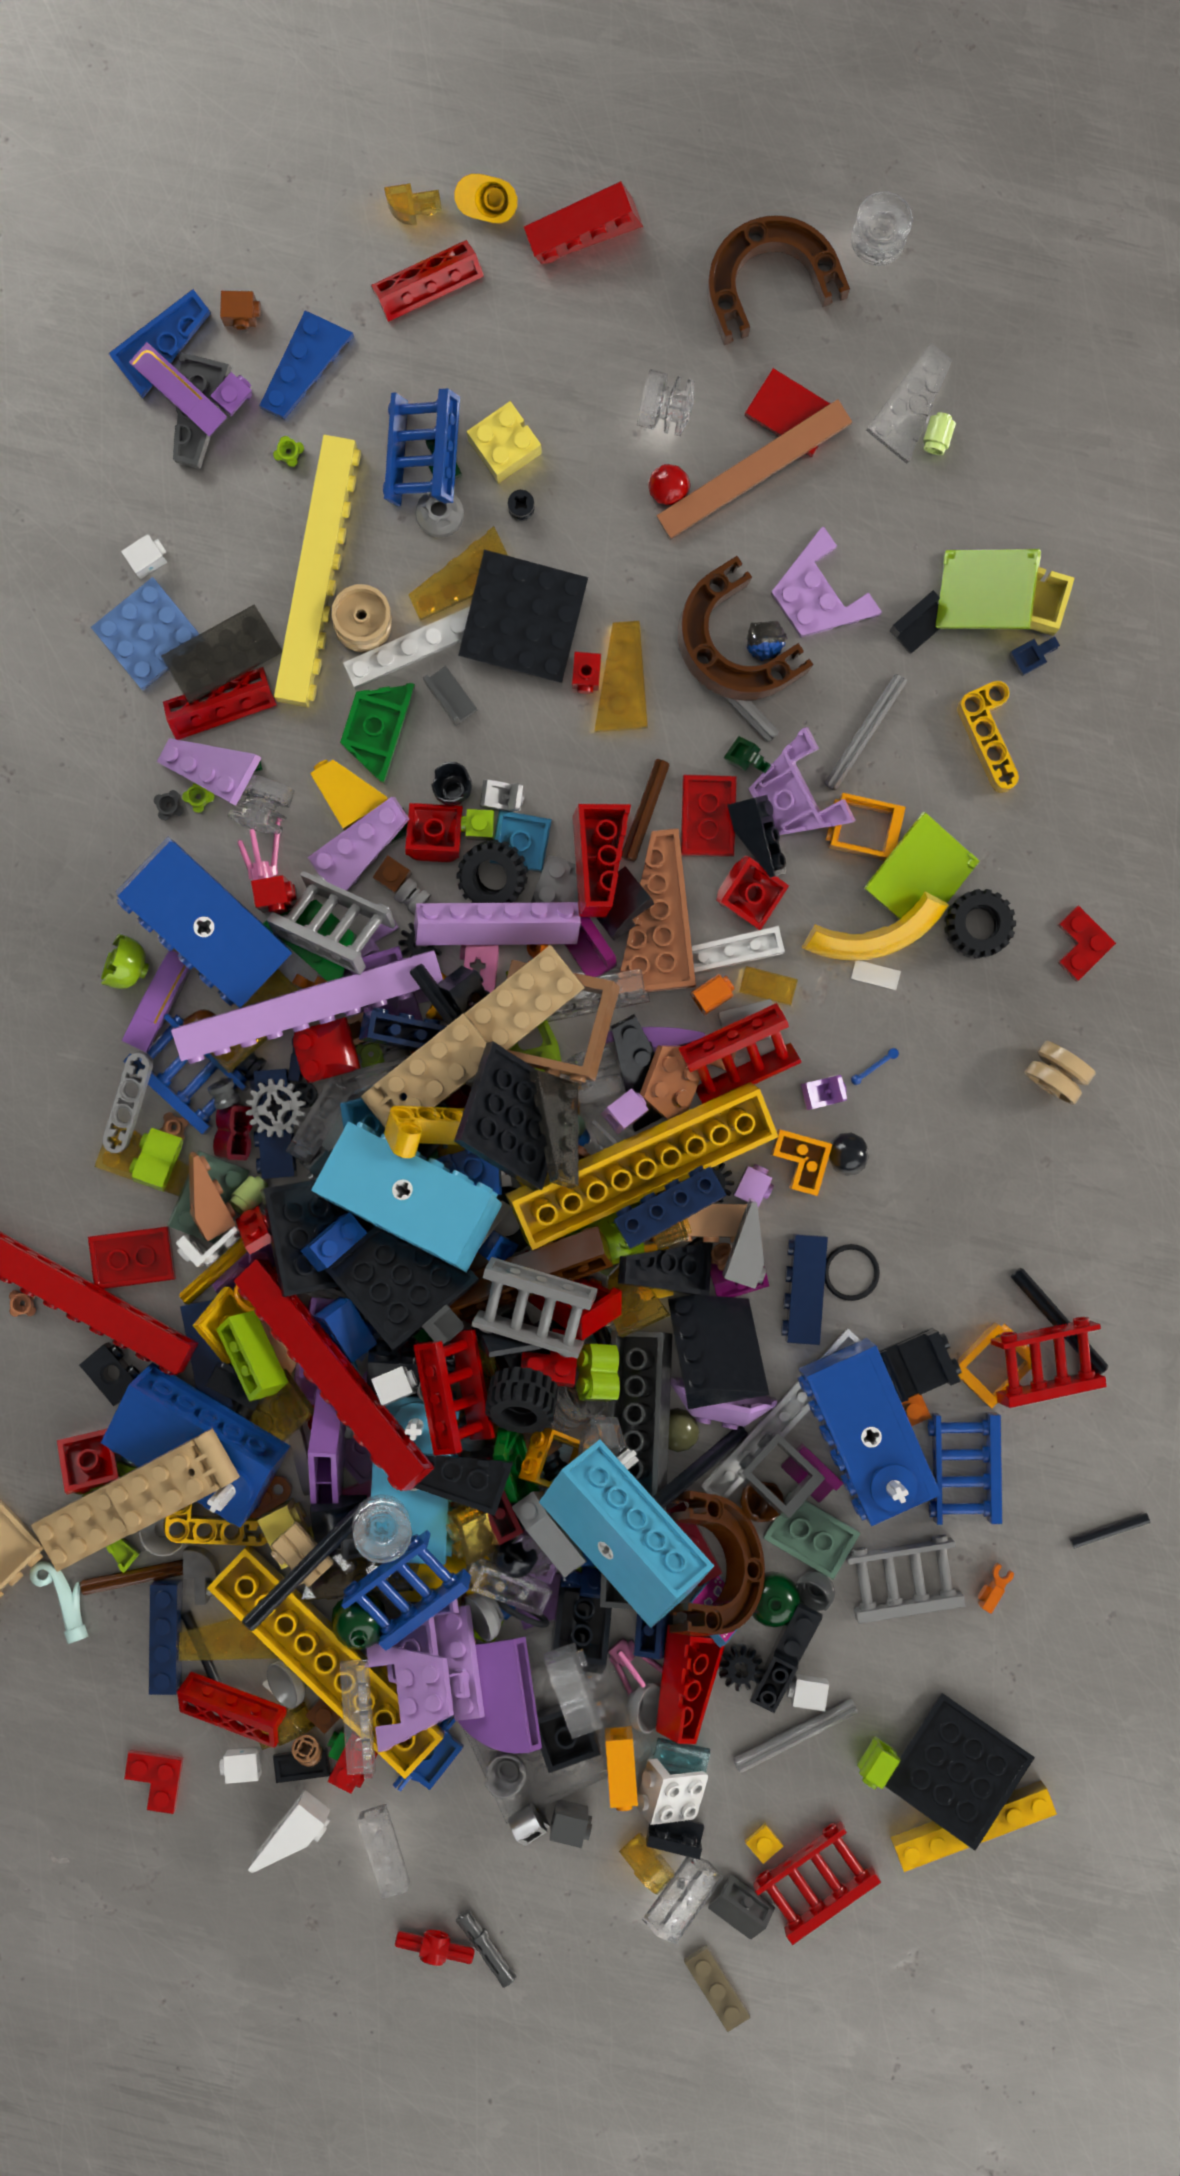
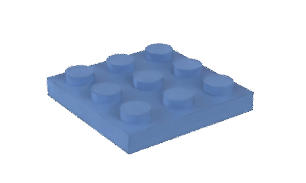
(143, 630)

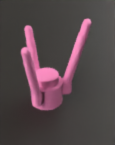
(260, 869)
(622, 1654)

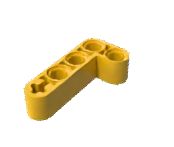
(993, 740)
(416, 1124)
(216, 1534)

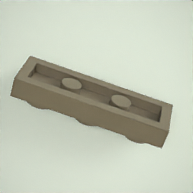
(717, 1988)

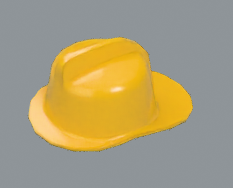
(486, 198)

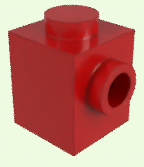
(586, 672)

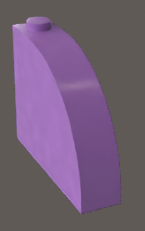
(326, 1454)
(507, 1698)

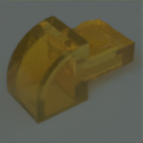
(406, 205)
(293, 1725)
(647, 1864)

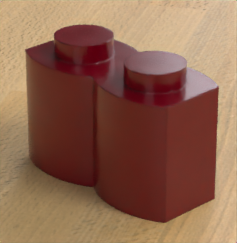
(233, 1137)

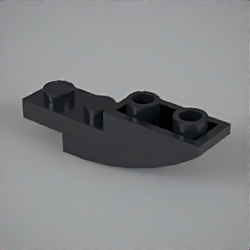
(785, 1657)

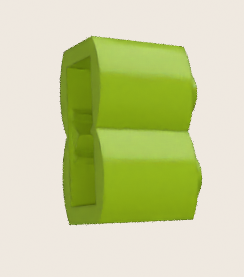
(156, 1160)
(598, 1373)
(878, 1763)

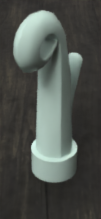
(68, 1601)

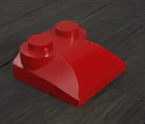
(433, 832)
(751, 892)
(325, 1050)
(86, 1462)

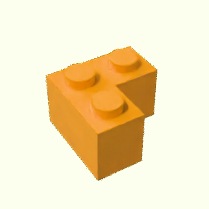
(810, 1159)

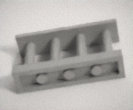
(329, 945)
(542, 1284)
(921, 1601)

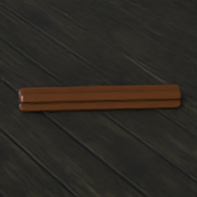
(645, 810)
(131, 1577)

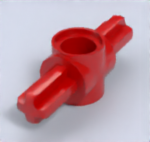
(434, 1947)

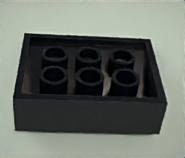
(717, 1349)

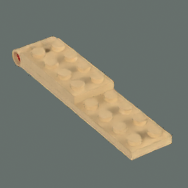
(456, 1051)
(136, 1500)

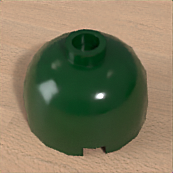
(777, 1600)
(355, 1626)

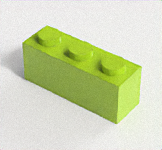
(252, 1355)

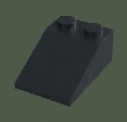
(583, 1623)

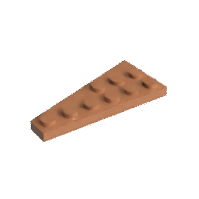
(662, 936)

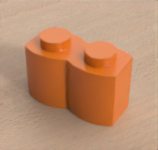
(712, 993)

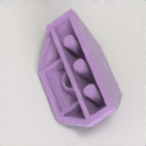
(730, 1413)

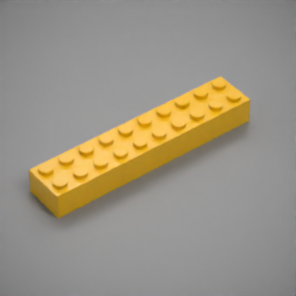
(645, 1164)
(311, 1650)

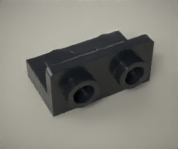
(677, 1838)

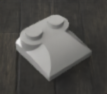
(557, 882)

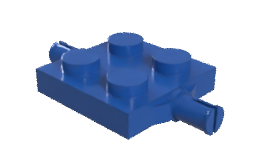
(436, 1761)

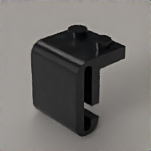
(920, 1364)

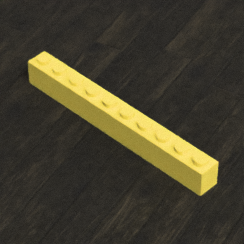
(316, 571)

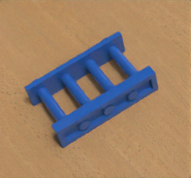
(444, 454)
(181, 1099)
(988, 1454)
(412, 1615)

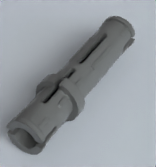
(479, 1939)

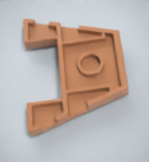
(669, 1083)

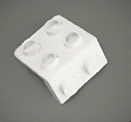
(192, 1249)
(669, 1797)

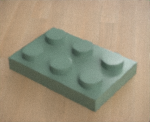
(229, 1177)
(813, 1538)

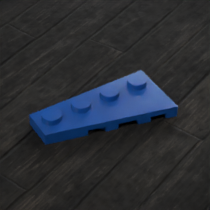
(165, 333)
(307, 355)
(475, 1168)

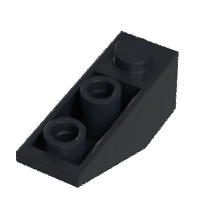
(756, 829)

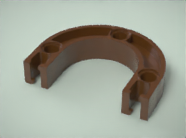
(778, 235)
(720, 674)
(743, 1565)

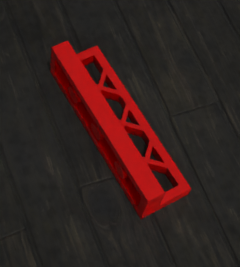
(428, 281)
(220, 706)
(231, 1706)

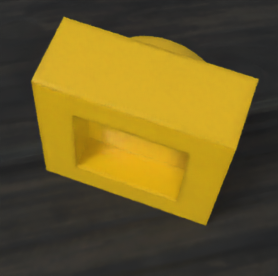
(764, 1843)

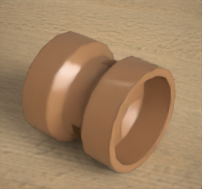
(309, 1755)

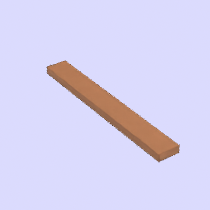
(754, 469)

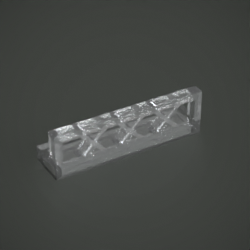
(630, 993)
(357, 1717)

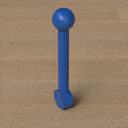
(892, 1054)

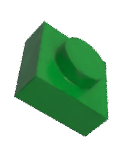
(337, 1744)

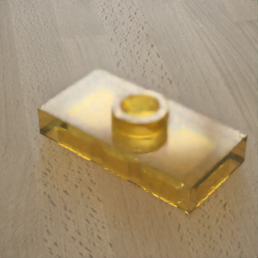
(768, 985)

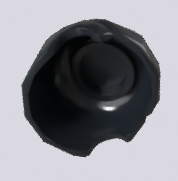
(451, 783)
(849, 1154)
(514, 1560)

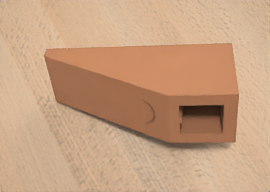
(206, 1204)

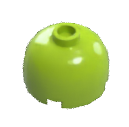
(124, 963)

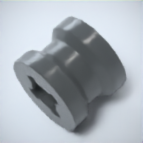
(223, 1093)

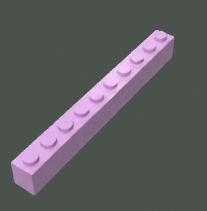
(302, 1007)

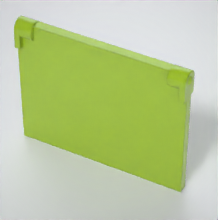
(988, 589)
(920, 863)

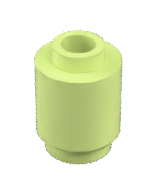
(938, 433)
(248, 1194)

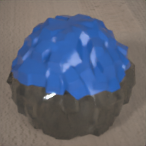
(765, 639)

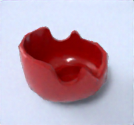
(669, 484)

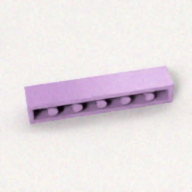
(496, 923)

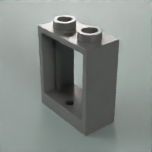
(799, 1494)

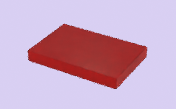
(783, 405)
(706, 817)
(132, 1257)

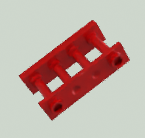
(733, 1038)
(1062, 1384)
(438, 1397)
(841, 1894)

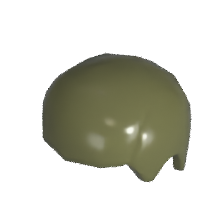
(682, 1430)

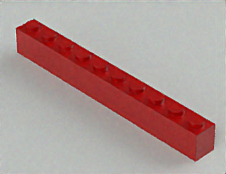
(94, 1307)
(334, 1376)

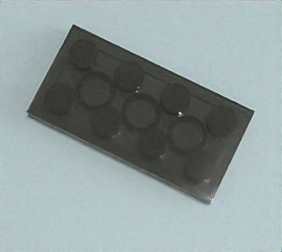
(221, 654)

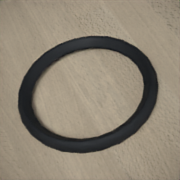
(876, 1272)
(542, 1624)

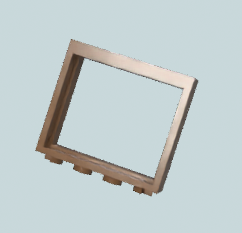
(609, 992)

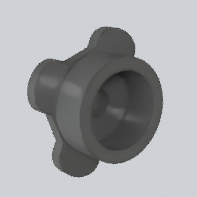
(161, 801)

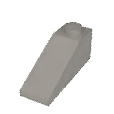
(746, 1255)
(548, 1534)

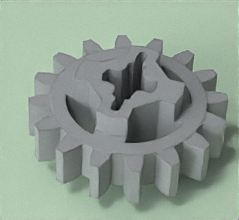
(274, 1095)

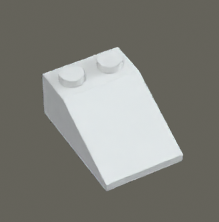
(296, 1830)

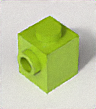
(478, 824)

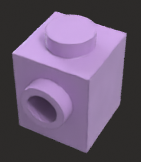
(625, 1111)
(754, 1184)

